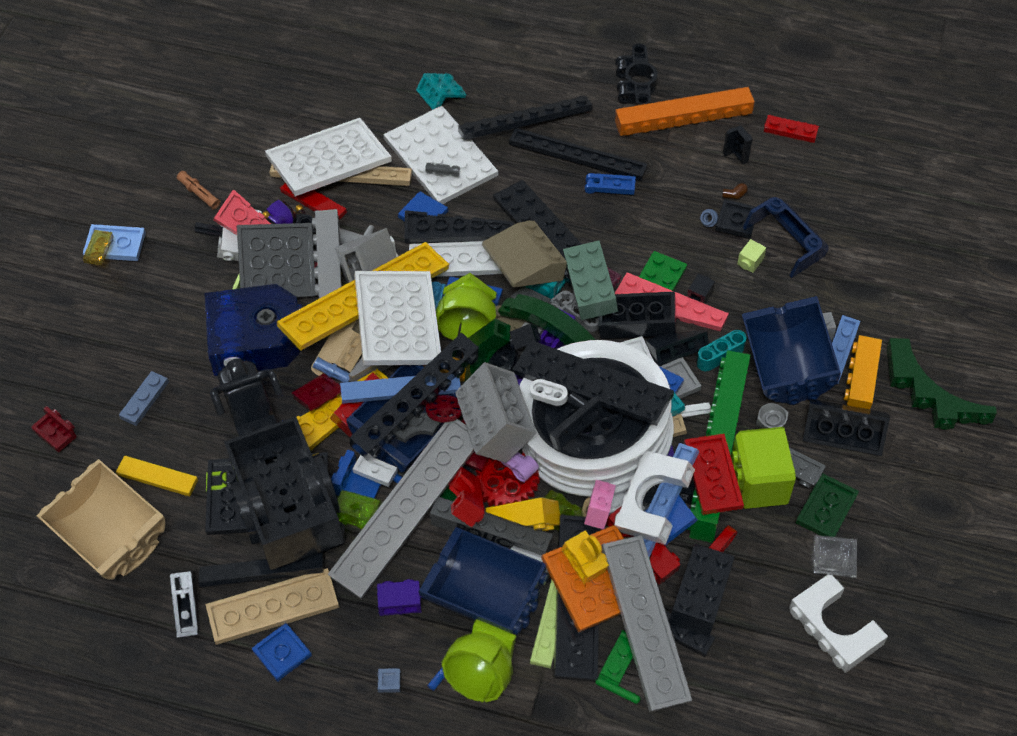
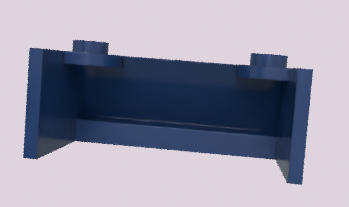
(796, 226)

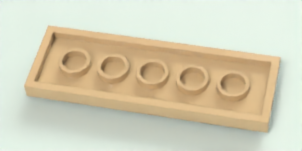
(271, 606)

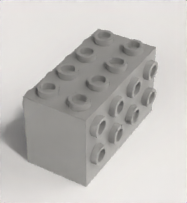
(495, 412)

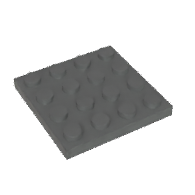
(277, 256)

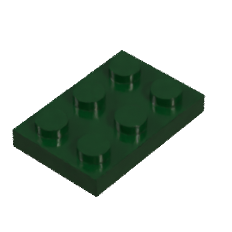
(827, 506)

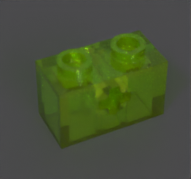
(356, 508)

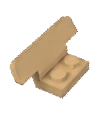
(341, 348)

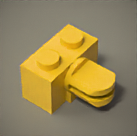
(585, 556)

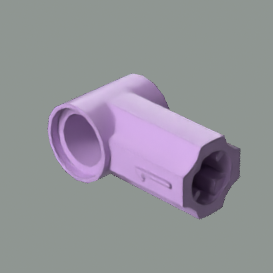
(522, 466)

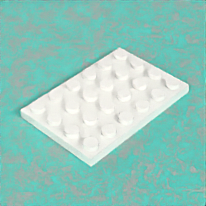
(437, 140)
(328, 156)
(396, 317)

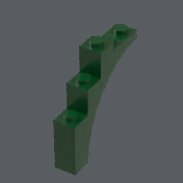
(925, 393)

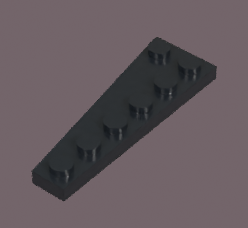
(431, 228)

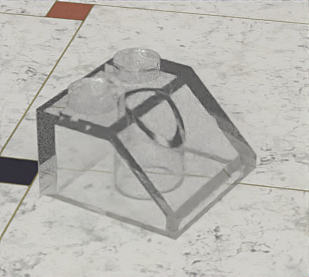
(834, 556)

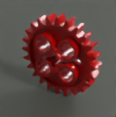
(506, 481)

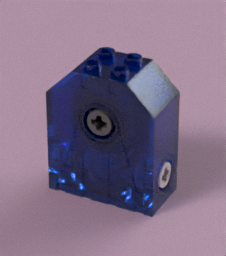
(245, 326)

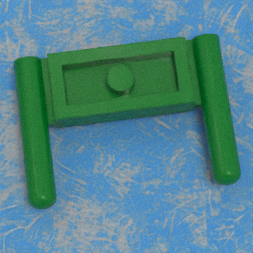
(615, 669)

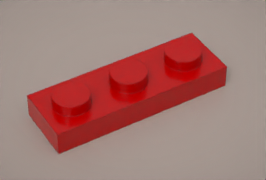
(791, 128)

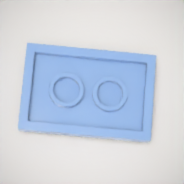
(125, 243)

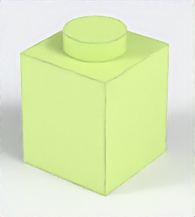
(751, 256)

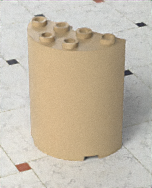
(105, 521)

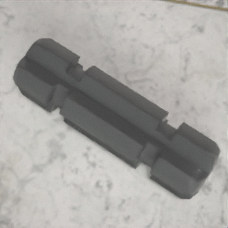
(442, 169)

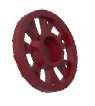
(444, 409)

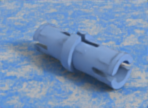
(331, 370)

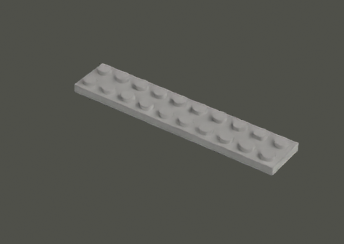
(403, 509)

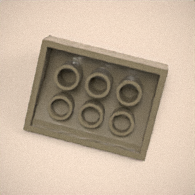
(526, 255)

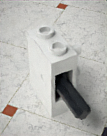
(227, 240)

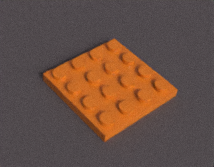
(586, 602)

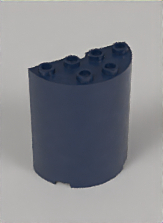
(792, 351)
(397, 452)
(485, 582)

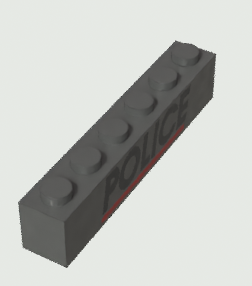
(493, 529)

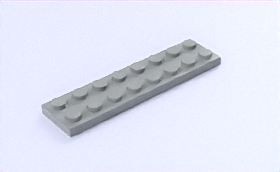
(646, 623)

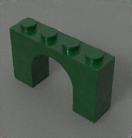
(489, 340)

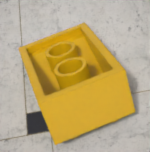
(535, 513)

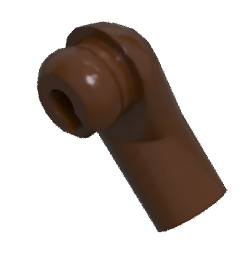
(736, 193)

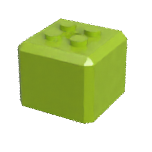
(763, 467)

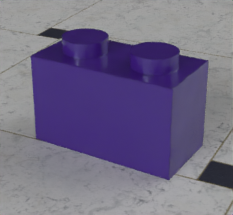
(398, 597)

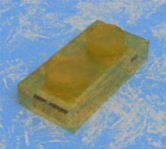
(98, 247)

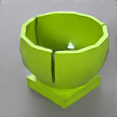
(466, 303)
(480, 662)

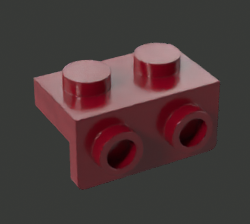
(54, 429)

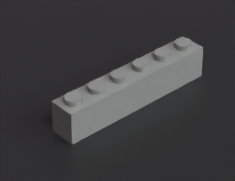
(326, 238)

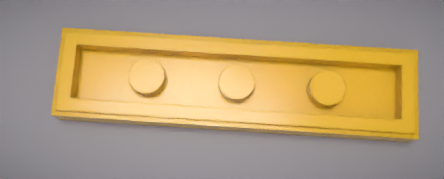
(157, 476)

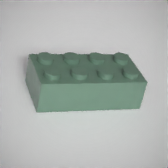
(590, 280)

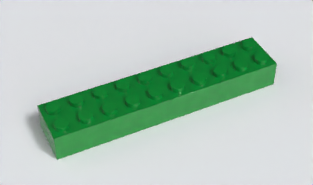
(722, 421)

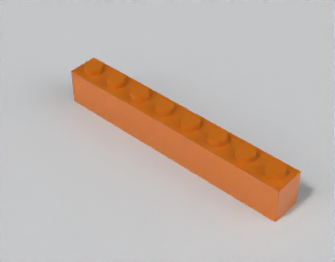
(684, 111)

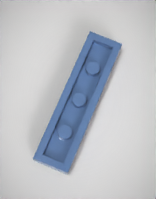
(844, 339)

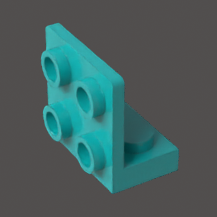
(438, 86)

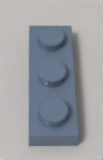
(143, 398)

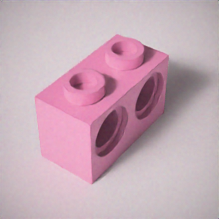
(600, 504)

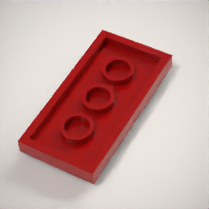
(715, 475)

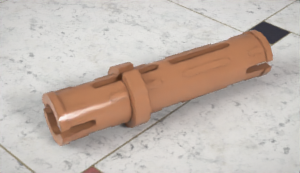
(193, 185)

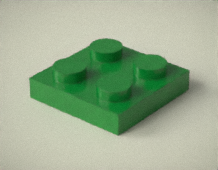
(663, 270)

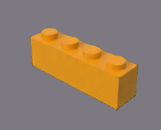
(864, 372)

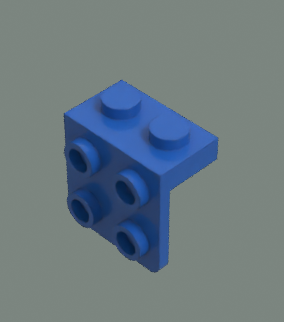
(351, 482)

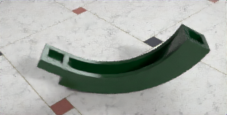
(546, 317)

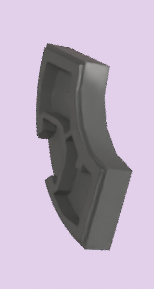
(418, 425)

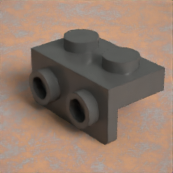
(806, 469)

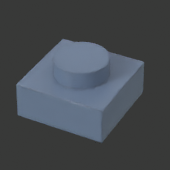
(388, 680)

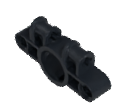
(635, 65)

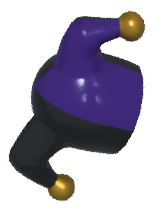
(282, 213)

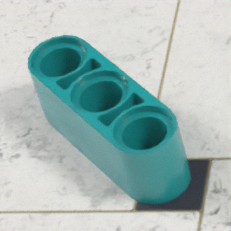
(713, 353)

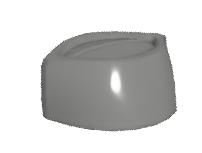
(771, 416)

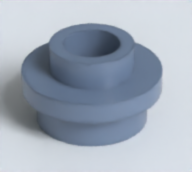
(704, 217)

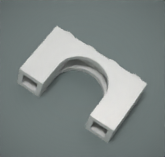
(651, 470)
(844, 649)

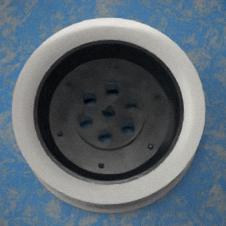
(601, 453)

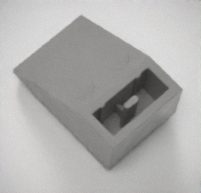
(365, 253)

